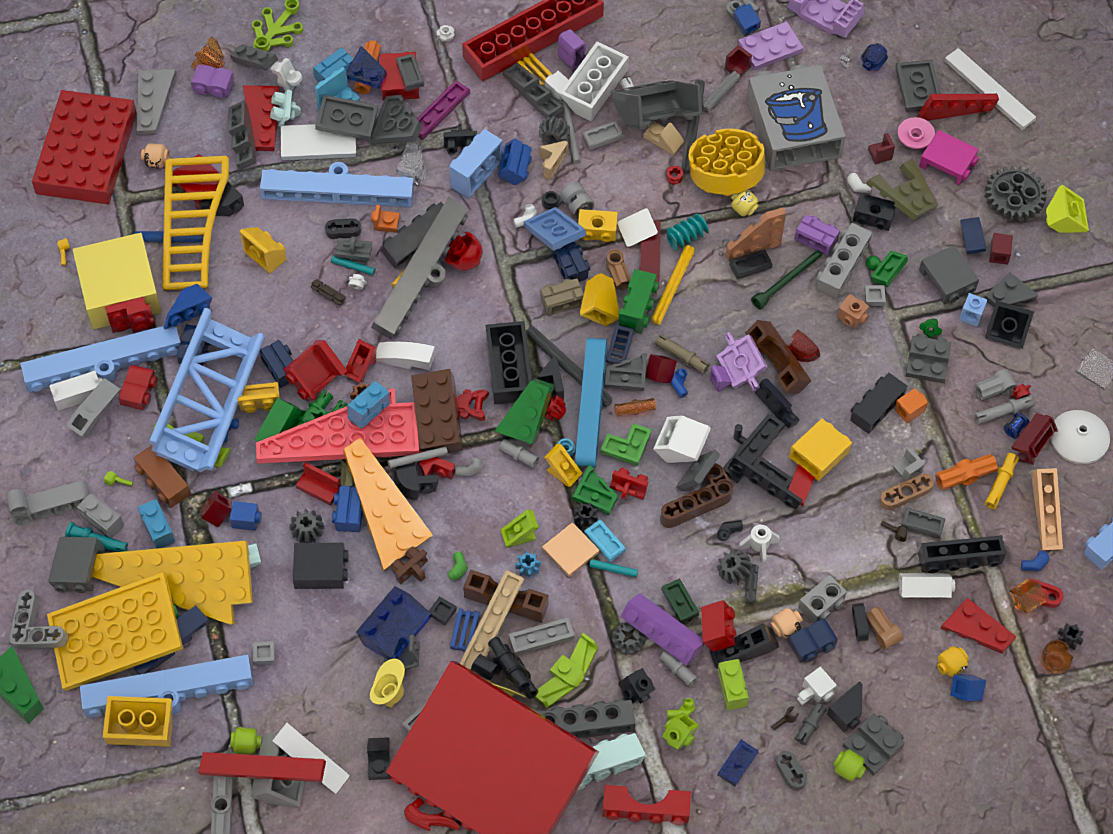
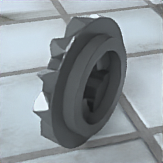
(629, 646)

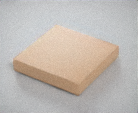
(570, 549)

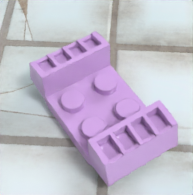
(829, 15)

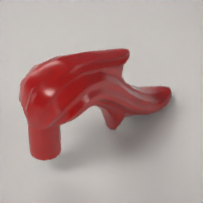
(425, 820)

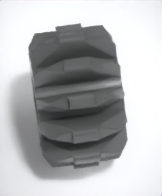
(554, 130)
(306, 533)
(734, 566)

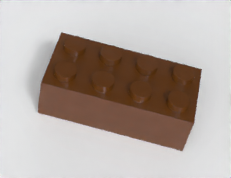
(437, 411)

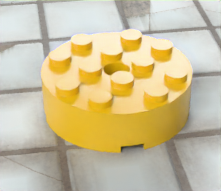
(727, 161)

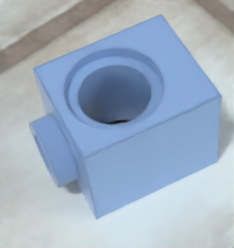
(973, 309)

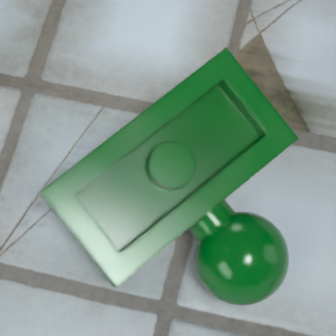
(887, 269)

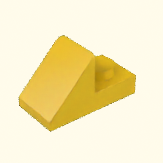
(562, 465)

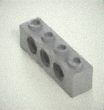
(834, 284)

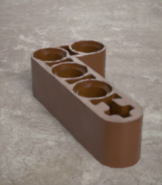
(674, 513)

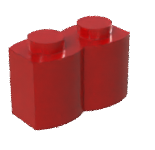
(137, 387)

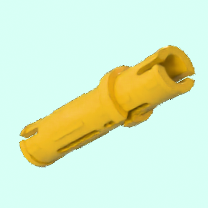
(1004, 474)

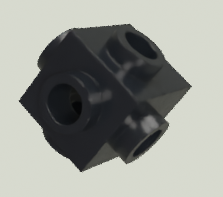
(637, 686)

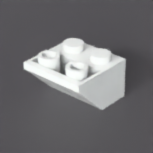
(681, 439)

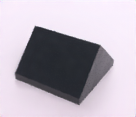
(1009, 324)

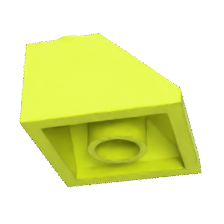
(1067, 212)

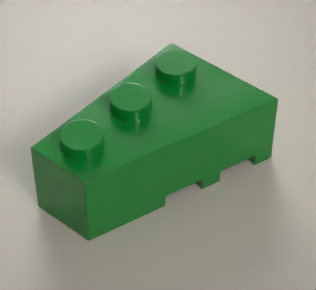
(638, 300)
(527, 413)
(16, 687)

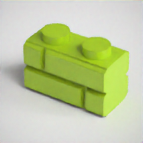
(732, 684)

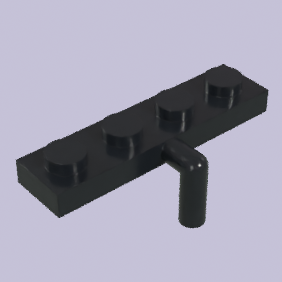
(755, 443)

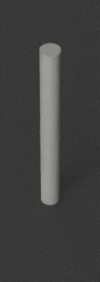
(572, 139)

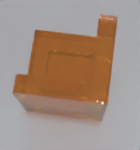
(1028, 596)

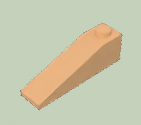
(1047, 508)

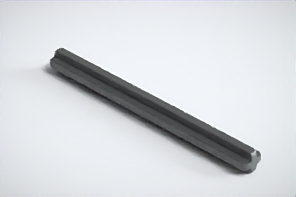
(691, 133)
(569, 366)

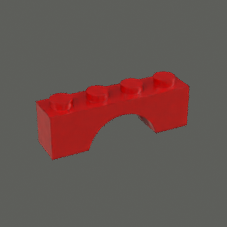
(673, 808)

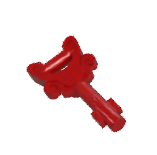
(465, 399)

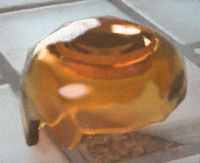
(1056, 657)

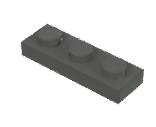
(254, 57)

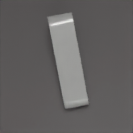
(47, 503)

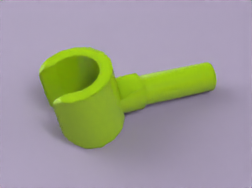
(111, 477)

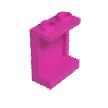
(950, 156)

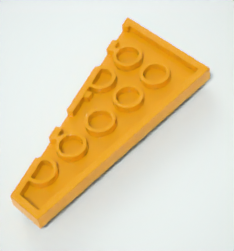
(386, 510)

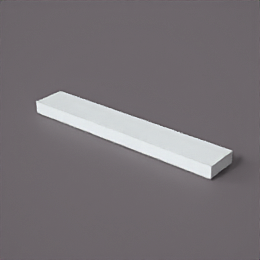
(985, 84)

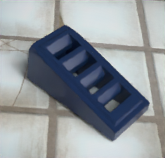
(629, 332)

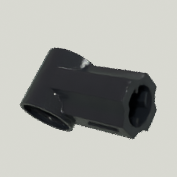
(485, 667)

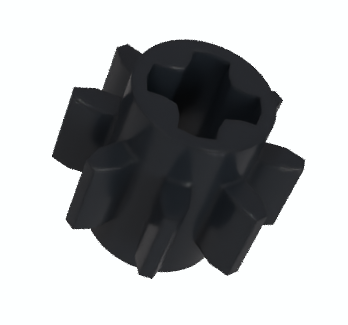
(585, 515)
(1071, 635)

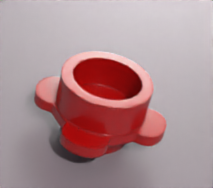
(1021, 391)

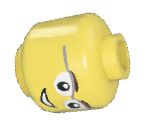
(744, 203)

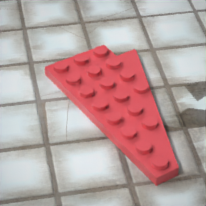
(324, 438)

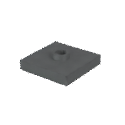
(698, 470)

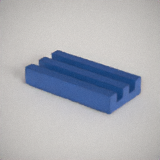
(468, 614)

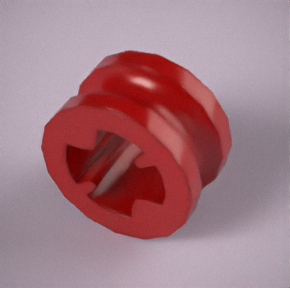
(674, 180)

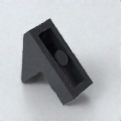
(552, 375)
(378, 758)

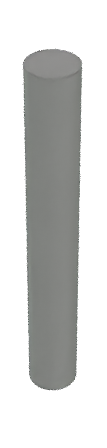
(417, 457)

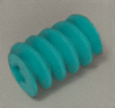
(685, 230)

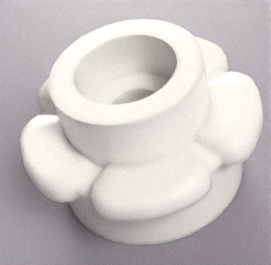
(445, 37)
(357, 282)

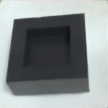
(442, 610)

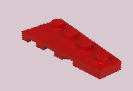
(951, 105)
(259, 107)

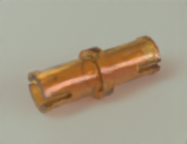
(635, 407)

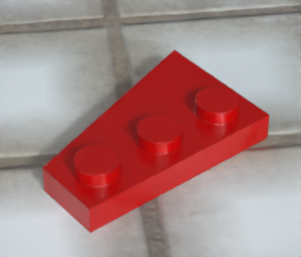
(979, 626)

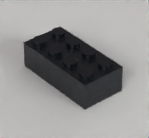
(508, 360)

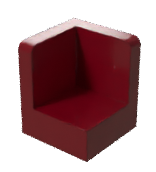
(738, 60)
(883, 150)
(1000, 248)
(660, 368)
(216, 509)

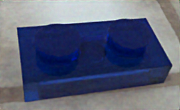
(738, 763)

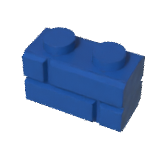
(515, 162)
(349, 510)

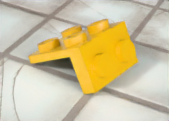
(258, 397)

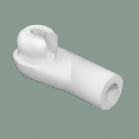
(857, 185)
(529, 213)

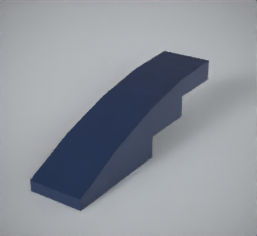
(188, 624)

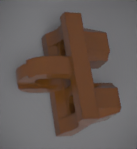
(412, 567)

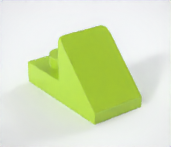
(520, 529)

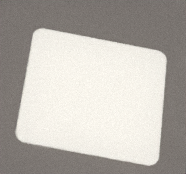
(637, 227)

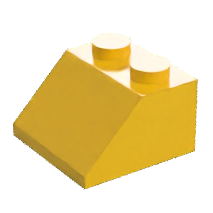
(262, 248)

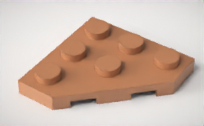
(759, 237)

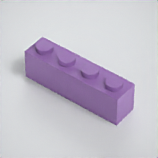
(662, 629)

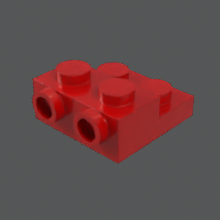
(130, 314)

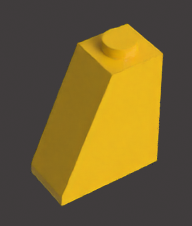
(600, 300)

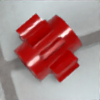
(555, 409)

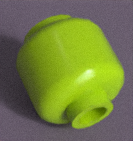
(245, 741)
(849, 765)

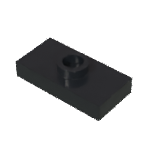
(751, 264)

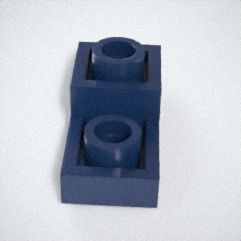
(973, 235)

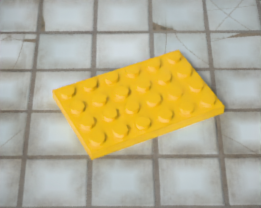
(116, 631)

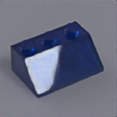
(392, 622)

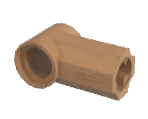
(618, 270)
(886, 633)

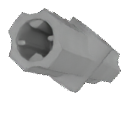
(222, 795)

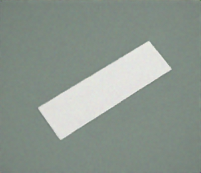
(298, 746)

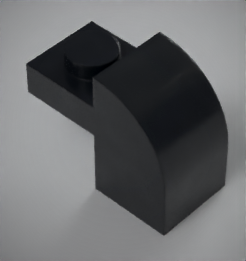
(410, 484)

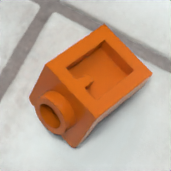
(385, 220)

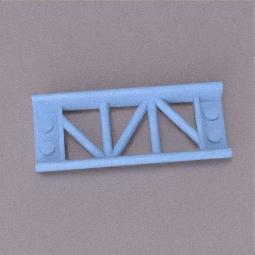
(172, 443)

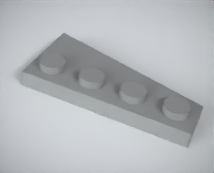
(152, 98)

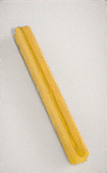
(672, 285)

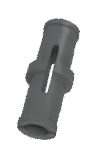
(810, 724)

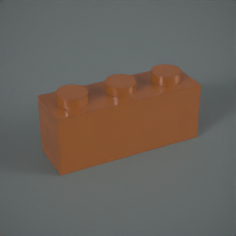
(161, 477)

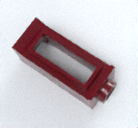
(1034, 437)

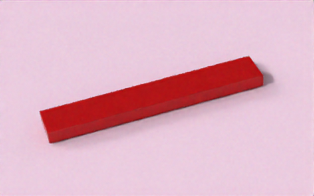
(262, 767)

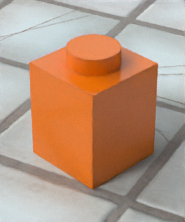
(911, 405)

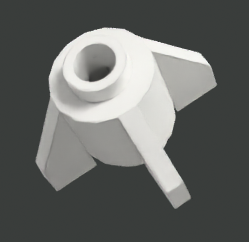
(760, 540)

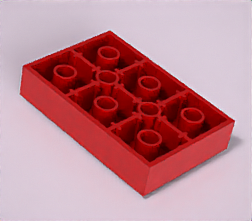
(84, 147)

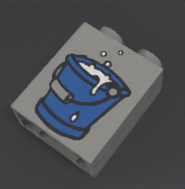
(795, 117)

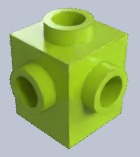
(680, 731)

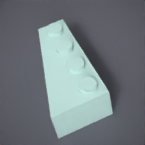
(614, 757)

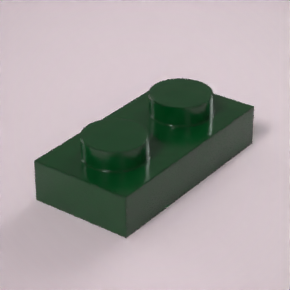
(680, 601)

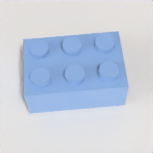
(476, 163)

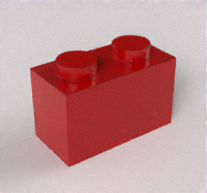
(718, 625)

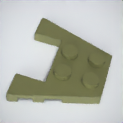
(911, 197)

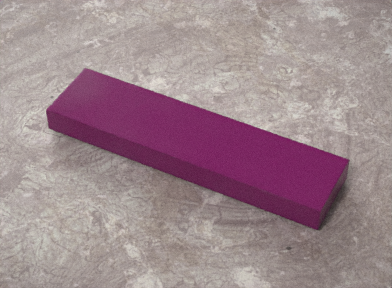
(442, 107)

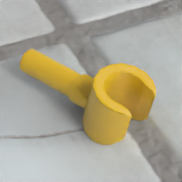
(63, 245)

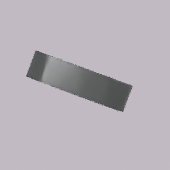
(795, 768)

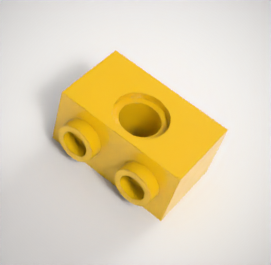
(604, 219)

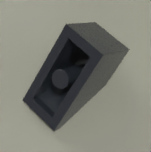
(230, 202)
(847, 709)

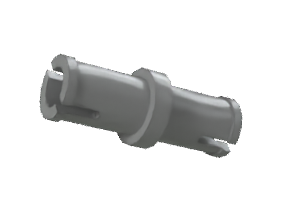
(519, 453)
(678, 668)

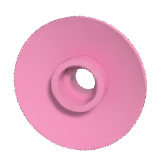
(916, 127)

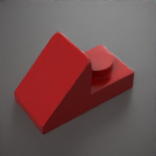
(360, 360)
(437, 465)

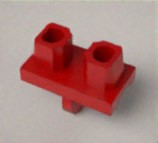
(628, 484)

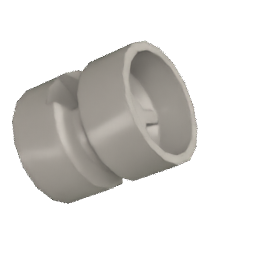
(576, 198)

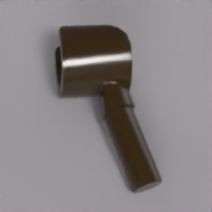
(901, 531)
(787, 718)

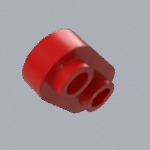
(1053, 591)

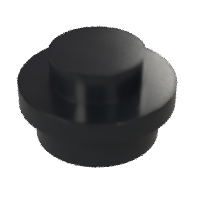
(550, 200)

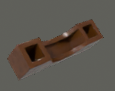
(790, 372)
(527, 603)

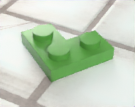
(629, 449)

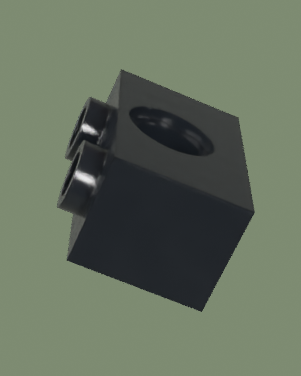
(870, 204)

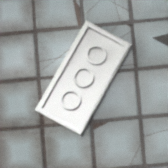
(305, 142)

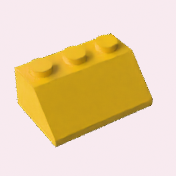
(138, 721)

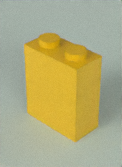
(820, 449)

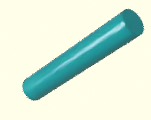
(353, 265)
(613, 568)

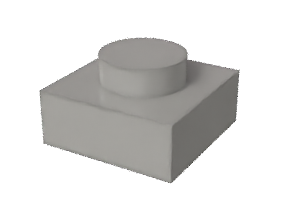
(875, 295)
(264, 652)

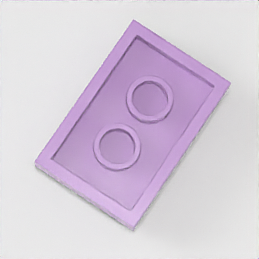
(771, 45)

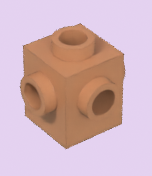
(853, 312)

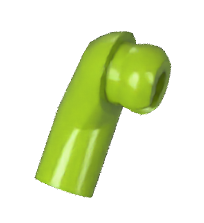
(688, 708)

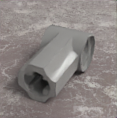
(1001, 382)

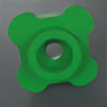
(931, 323)

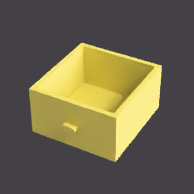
(115, 274)

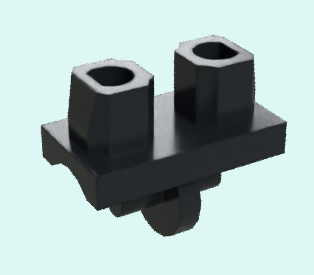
(458, 138)

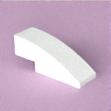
(406, 354)

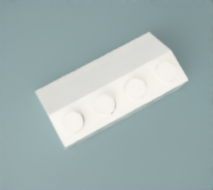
(594, 80)

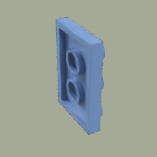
(554, 228)

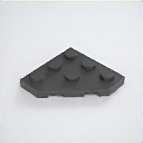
(395, 122)

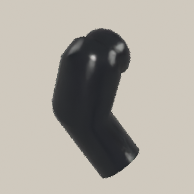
(727, 528)

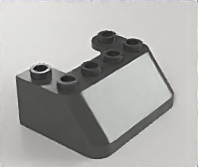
(657, 100)

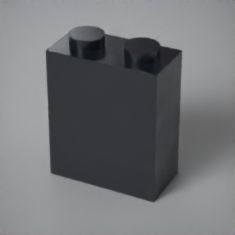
(319, 566)

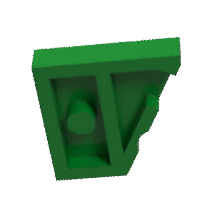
(595, 491)

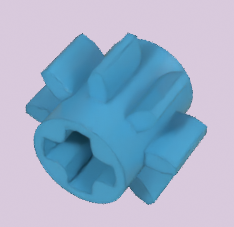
(522, 564)

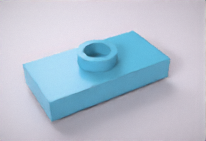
(605, 540)

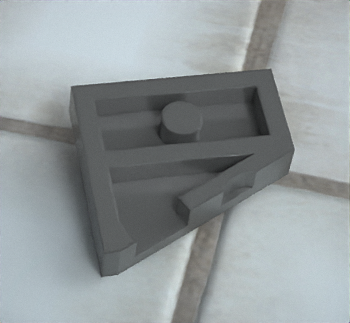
(1010, 291)
(627, 374)

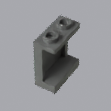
(950, 274)
(74, 564)

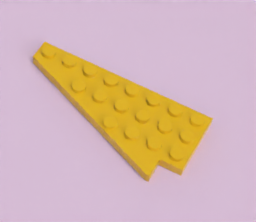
(196, 575)

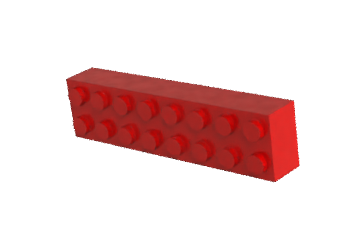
(527, 34)

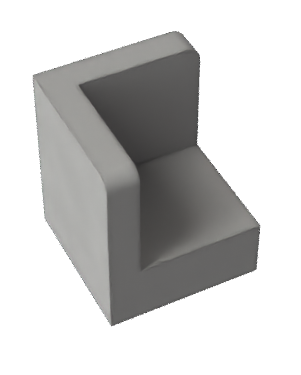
(909, 465)

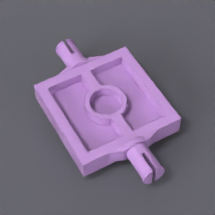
(742, 361)

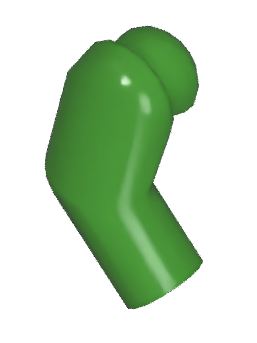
(459, 568)

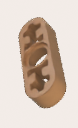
(902, 499)

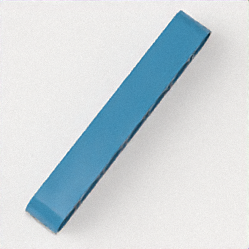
(591, 402)

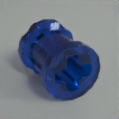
(1016, 425)

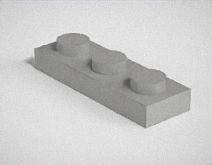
(541, 636)

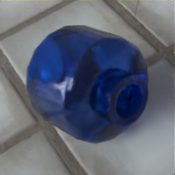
(874, 57)

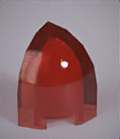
(803, 347)

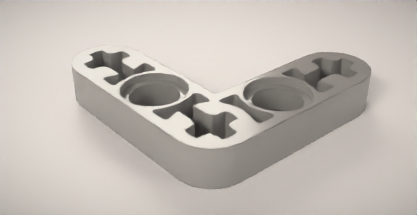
(27, 628)

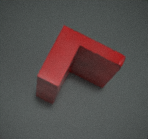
(318, 484)

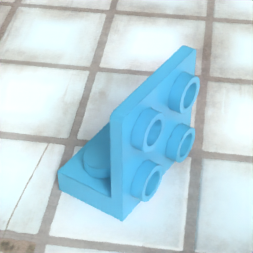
(336, 86)

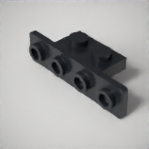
(769, 478)

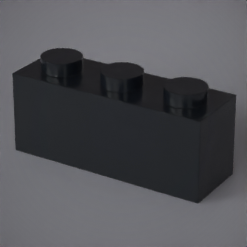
(877, 402)

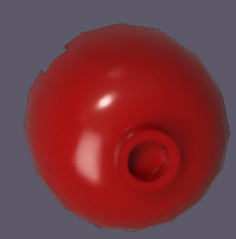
(464, 252)

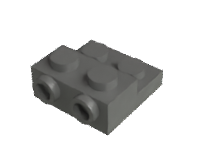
(928, 358)
(875, 743)

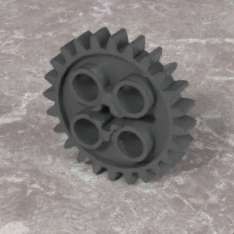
(1015, 193)

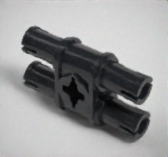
(513, 667)

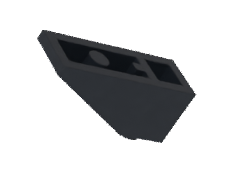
(748, 645)

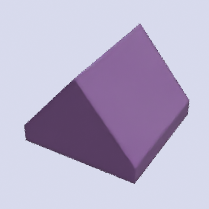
(719, 377)

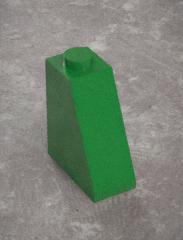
(280, 418)

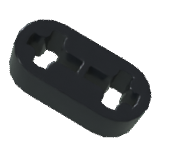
(343, 228)
(860, 622)

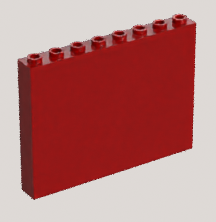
(490, 758)

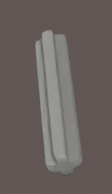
(720, 91)

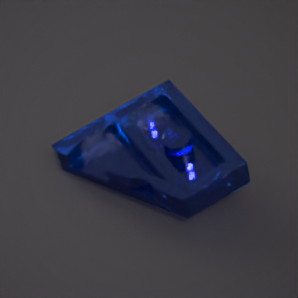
(366, 69)

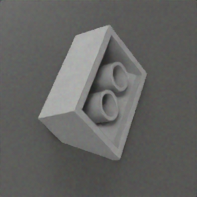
(276, 791)

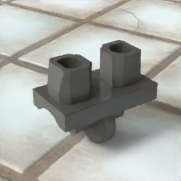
(353, 249)

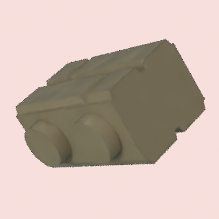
(561, 296)

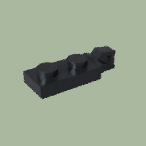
(776, 403)

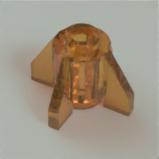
(210, 55)

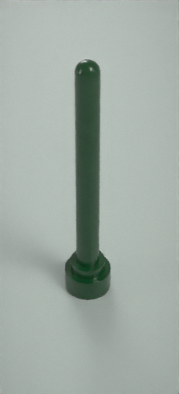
(760, 300)

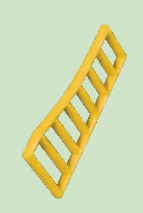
(209, 213)

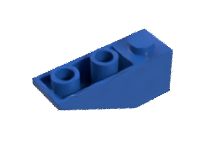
(187, 306)

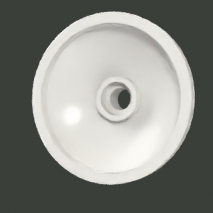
(1076, 445)

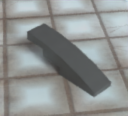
(533, 91)
(242, 135)

